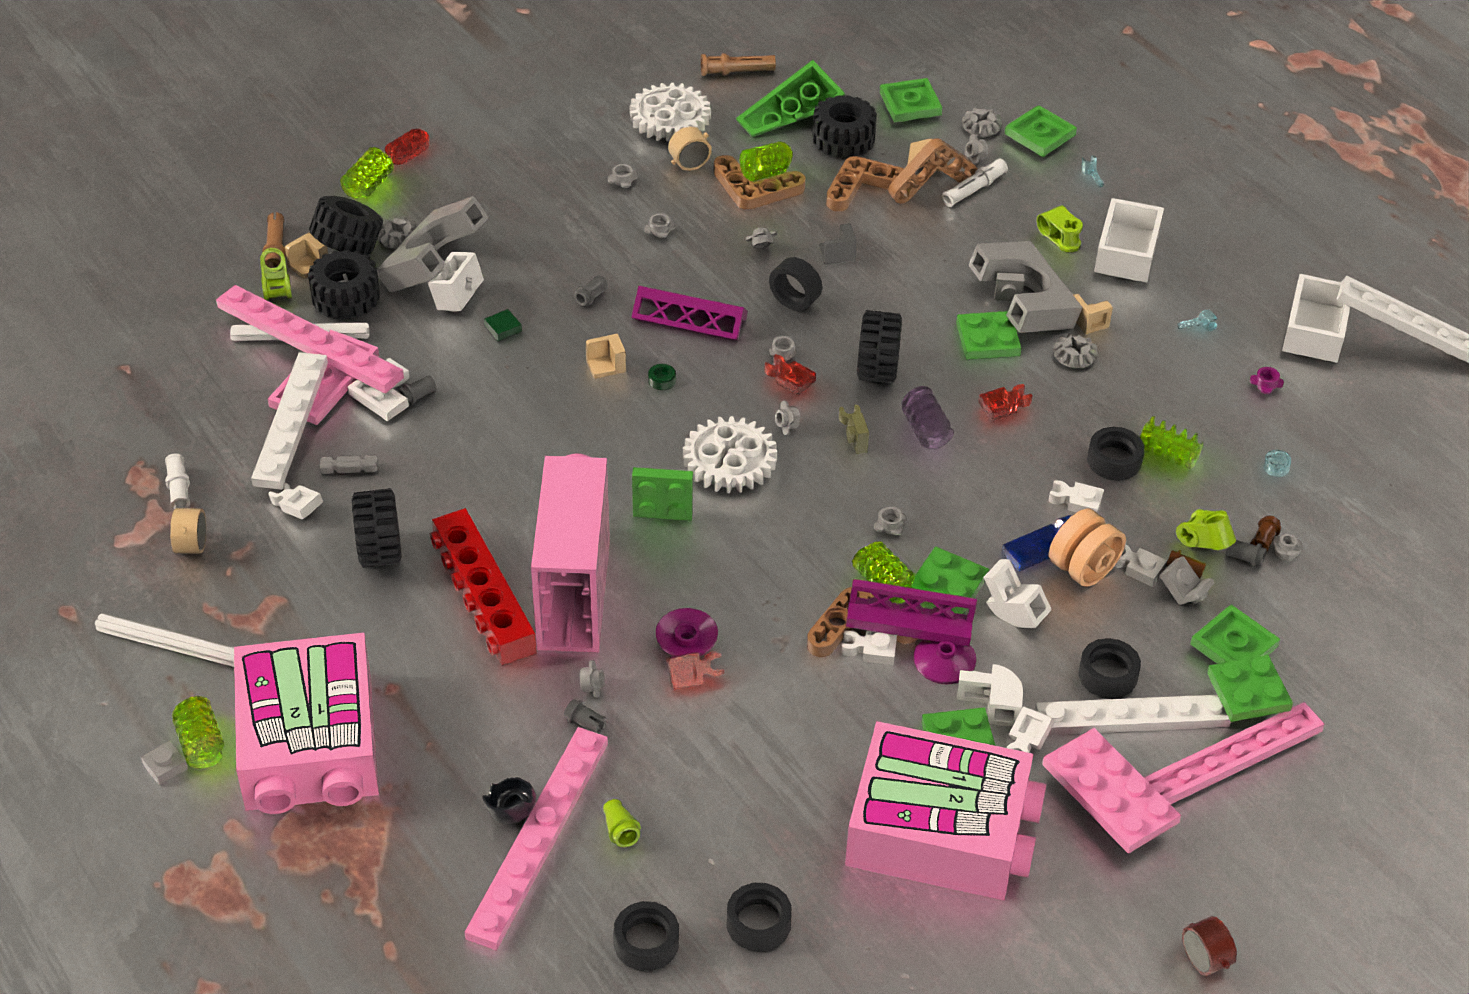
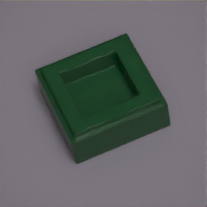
(503, 325)

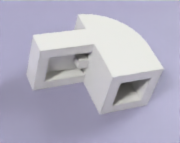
(1015, 602)
(999, 689)

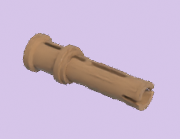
(726, 64)
(274, 239)

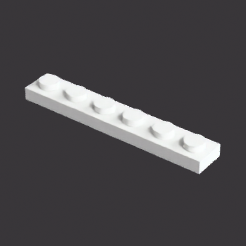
(1404, 318)
(289, 421)
(1135, 714)

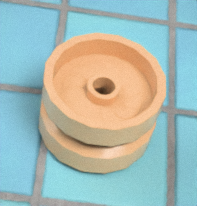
(1087, 547)

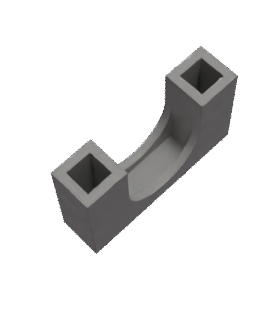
(417, 256)
(1051, 304)

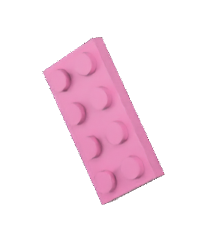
(331, 388)
(1111, 790)

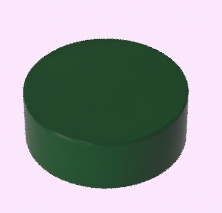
(662, 376)

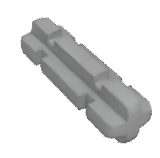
(348, 464)

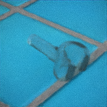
(1090, 168)
(1205, 318)

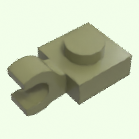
(856, 429)

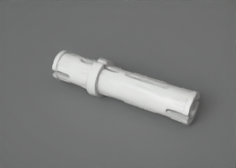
(982, 178)

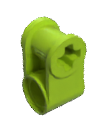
(1061, 228)
(275, 277)
(1207, 530)

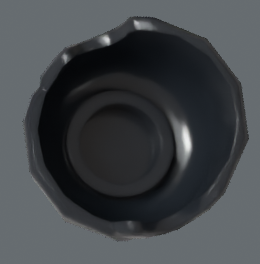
(510, 800)

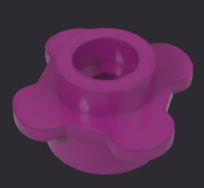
(1267, 380)

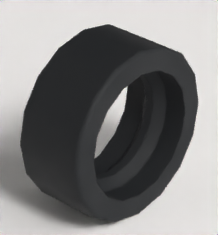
(805, 275)
(1118, 438)
(1111, 650)
(759, 938)
(646, 958)

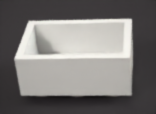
(1129, 240)
(1316, 320)

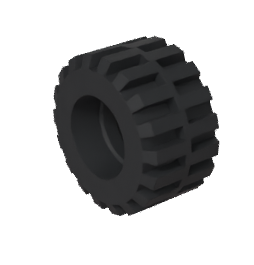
(844, 126)
(345, 225)
(344, 298)
(879, 346)
(376, 528)

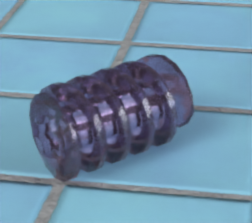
(927, 418)

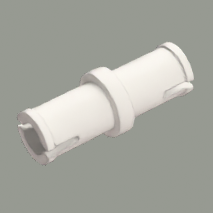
(177, 481)

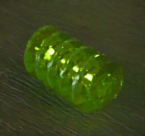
(765, 161)
(366, 173)
(1170, 443)
(881, 566)
(198, 732)

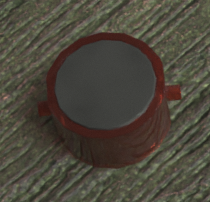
(1209, 945)

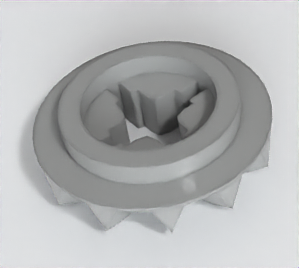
(988, 123)
(394, 239)
(1070, 357)

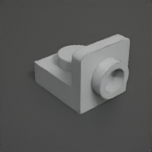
(1184, 582)

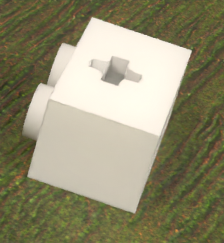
(456, 281)

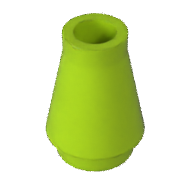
(621, 825)

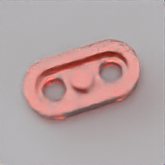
(407, 146)

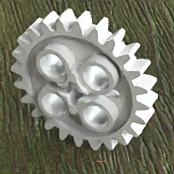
(668, 110)
(730, 454)

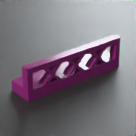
(690, 303)
(910, 617)

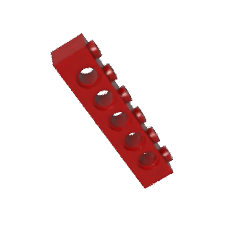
(483, 587)

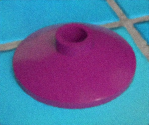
(686, 632)
(943, 660)

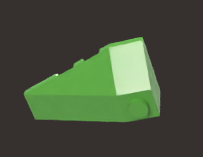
(790, 100)

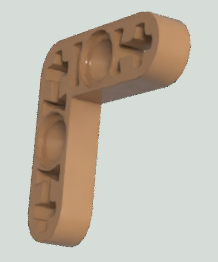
(931, 162)
(855, 171)
(787, 184)
(835, 634)

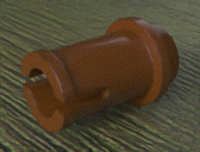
(1268, 529)
(1196, 565)

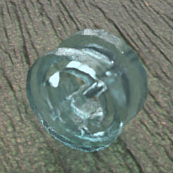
(1277, 470)

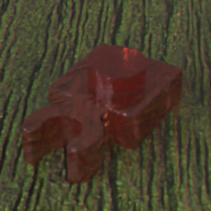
(790, 376)
(1002, 403)
(688, 669)

